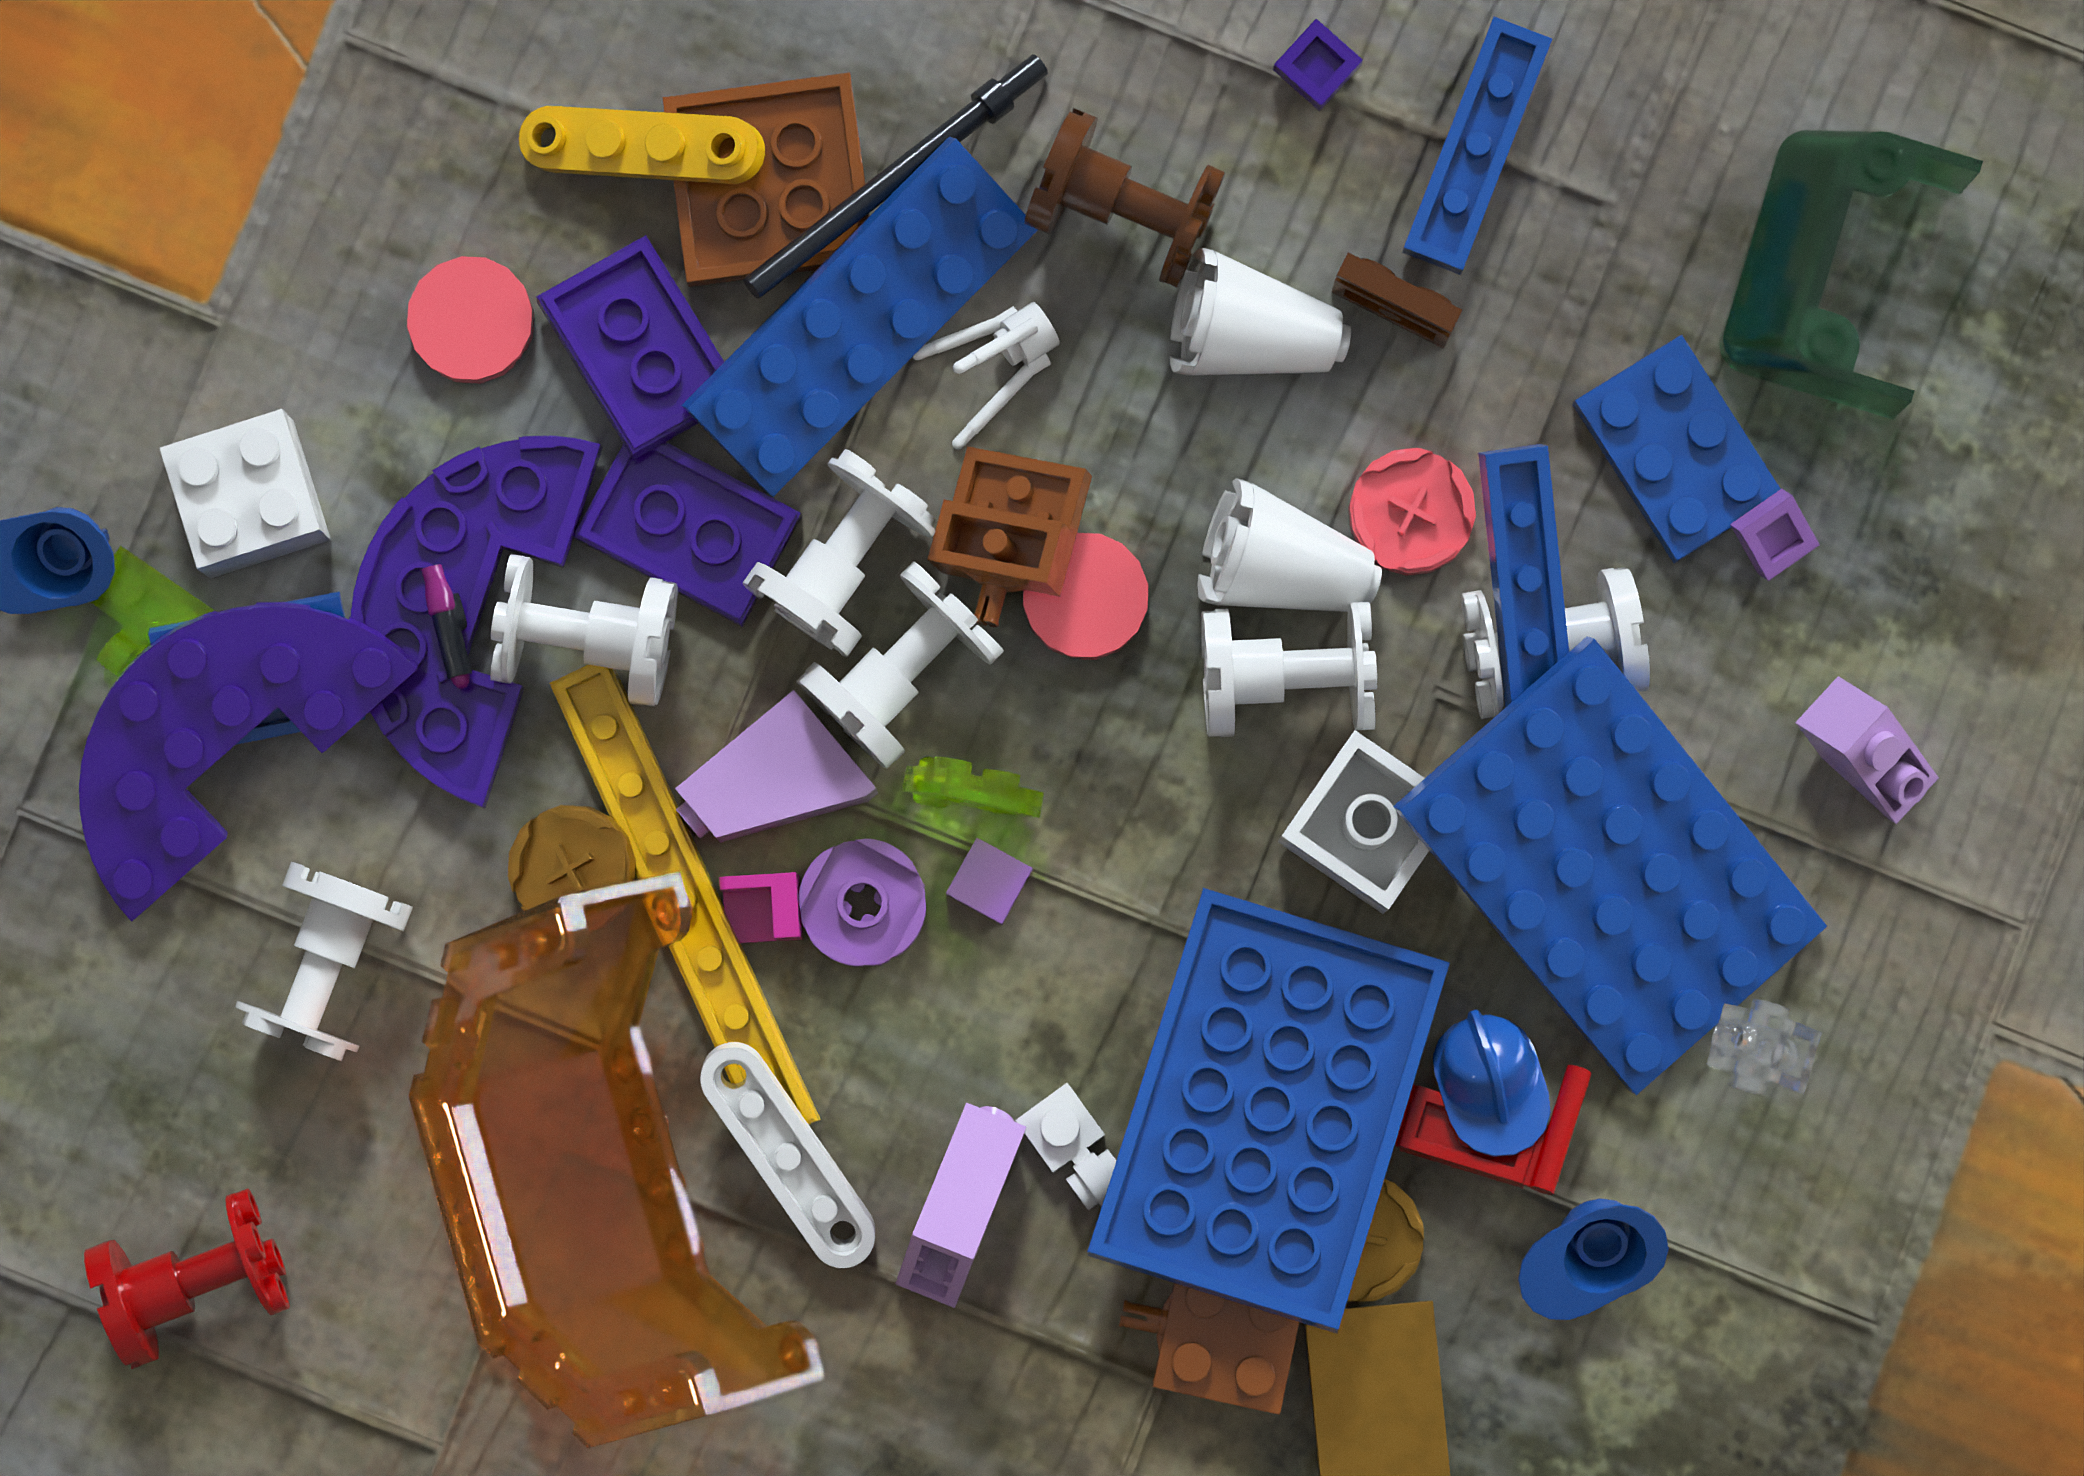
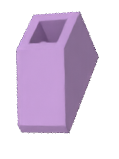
(1867, 748)

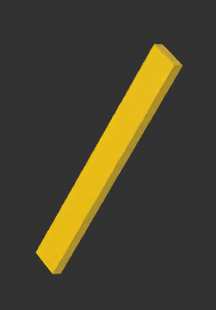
(662, 844)

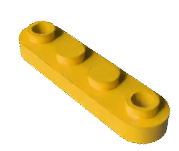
(642, 144)

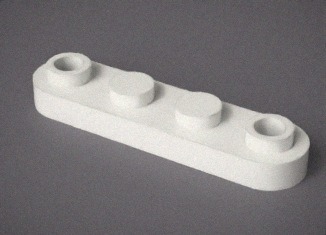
(788, 1155)

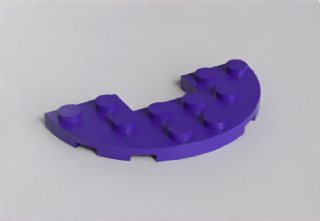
(462, 516)
(193, 702)

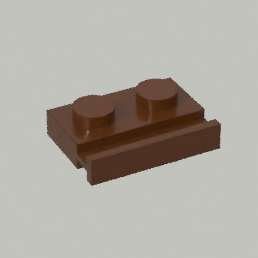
(1396, 300)

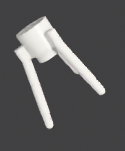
(1020, 337)

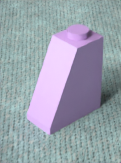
(773, 776)
(960, 1204)

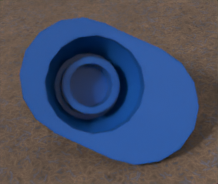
(52, 561)
(1492, 1085)
(1592, 1259)

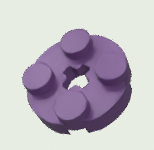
(852, 867)

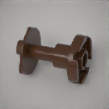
(1101, 187)

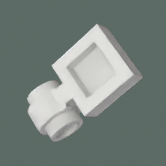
(1061, 1133)

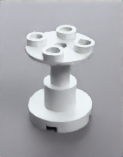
(829, 572)
(1610, 622)
(608, 635)
(1261, 670)
(882, 683)
(332, 936)

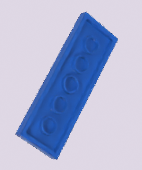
(860, 316)

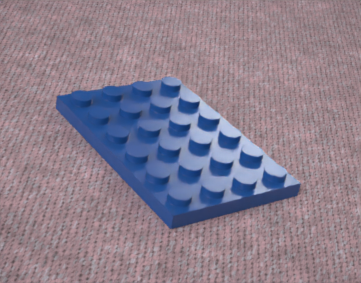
(1610, 865)
(1269, 1110)

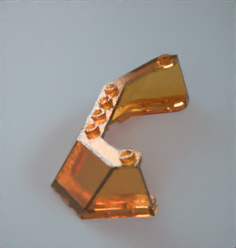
(568, 1176)

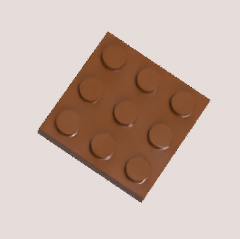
(805, 173)

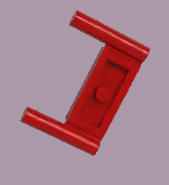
(1430, 1135)

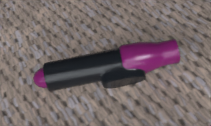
(448, 622)

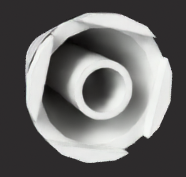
(1251, 323)
(1281, 557)

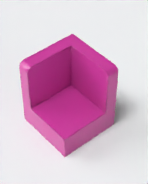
(763, 906)

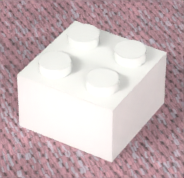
(245, 493)
(1353, 828)

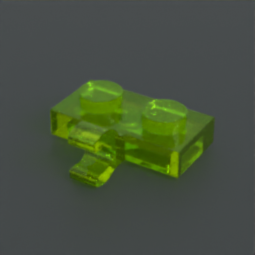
(139, 601)
(949, 782)

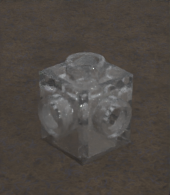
(1763, 1048)

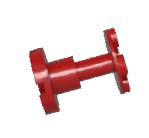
(165, 1287)

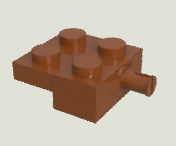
(1009, 526)
(1218, 1348)

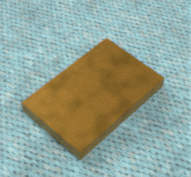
(1378, 1393)

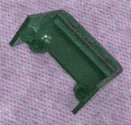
(1774, 310)

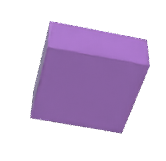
(1775, 534)
(989, 881)

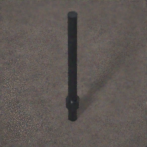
(988, 104)

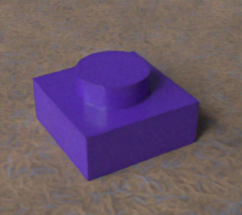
(1317, 64)

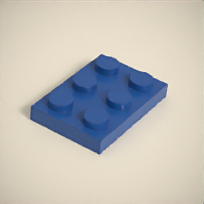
(1676, 448)

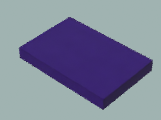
(633, 343)
(687, 526)

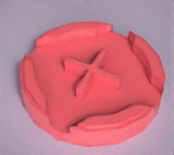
(470, 319)
(1412, 511)
(1099, 601)

